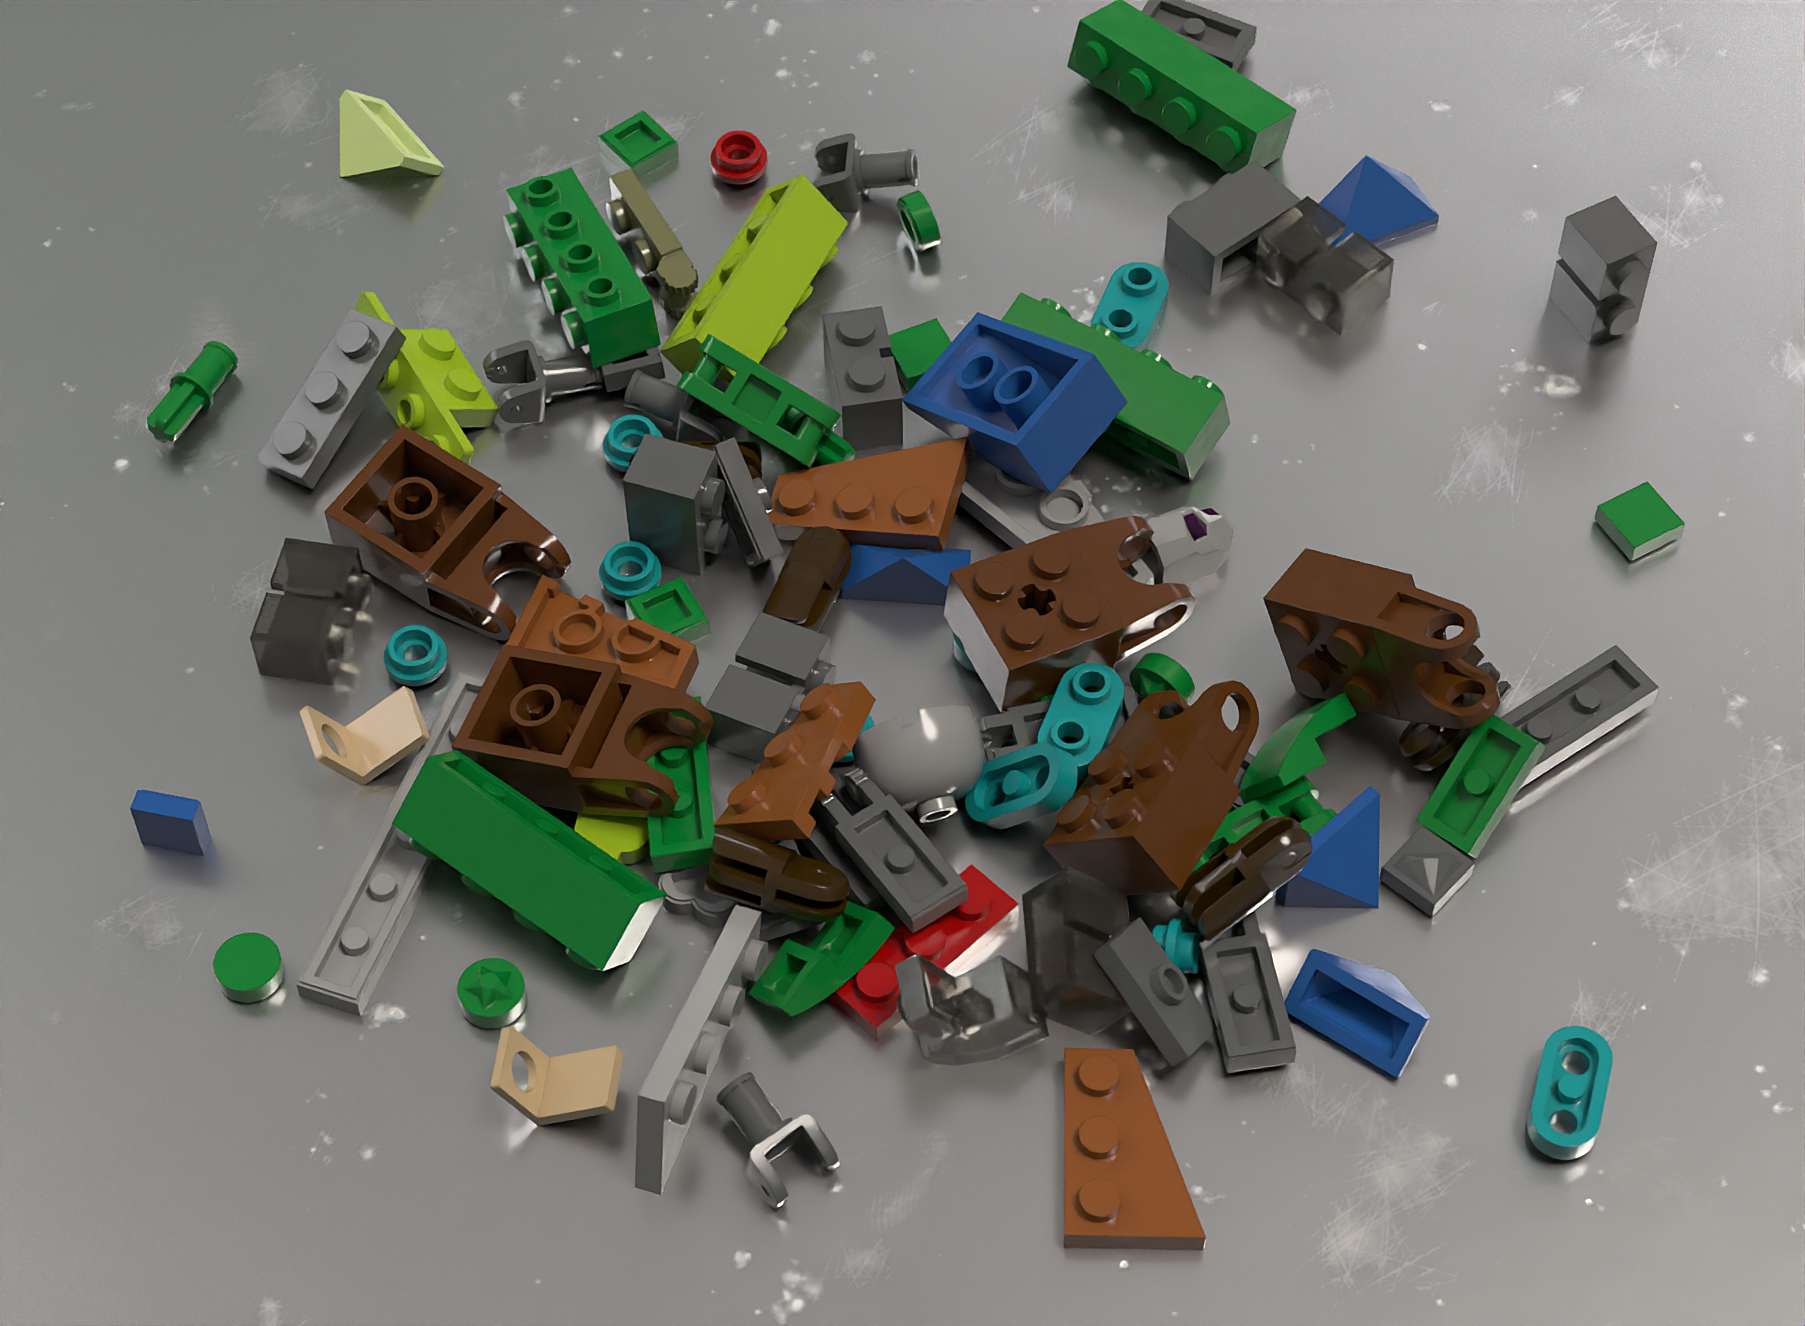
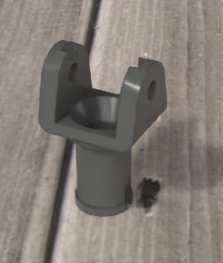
(858, 172)
(543, 379)
(674, 405)
(772, 1136)

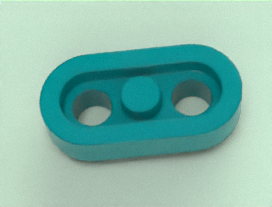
(1134, 302)
(1084, 714)
(1022, 786)
(1569, 1096)

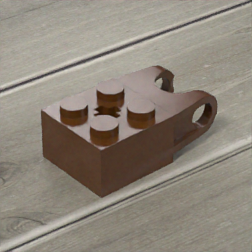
(441, 532)
(1060, 606)
(1377, 641)
(579, 732)
(1157, 792)

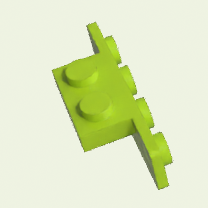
(432, 385)

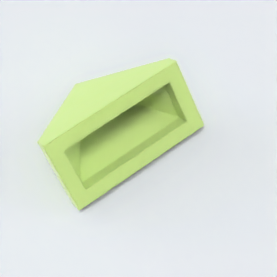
(379, 141)

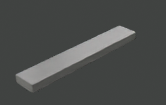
(383, 886)

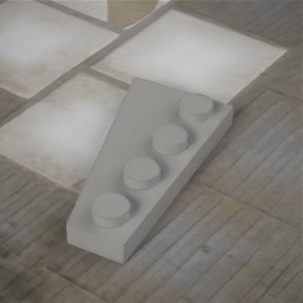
(1026, 513)
(693, 1046)

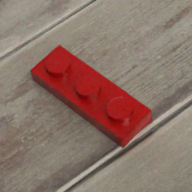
(946, 942)

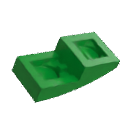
(1293, 748)
(806, 975)

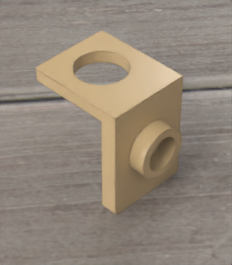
(370, 741)
(560, 1085)

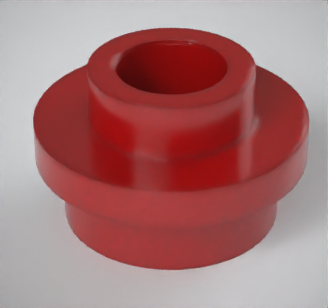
(738, 157)

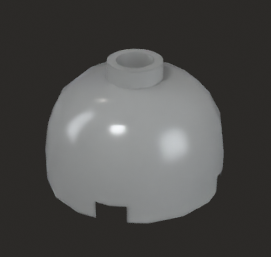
(925, 761)

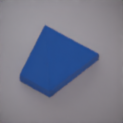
(1379, 203)
(902, 574)
(1342, 861)
(1358, 1009)

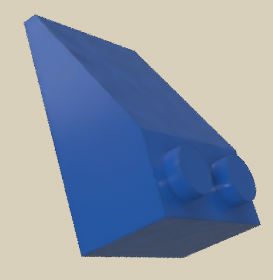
(1018, 399)

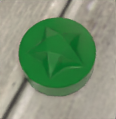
(1159, 673)
(491, 993)

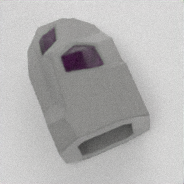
(1188, 544)

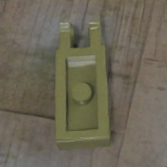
(653, 242)

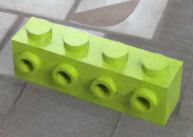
(760, 276)

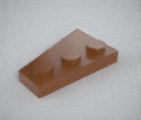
(877, 499)
(585, 630)
(797, 765)
(1118, 1160)

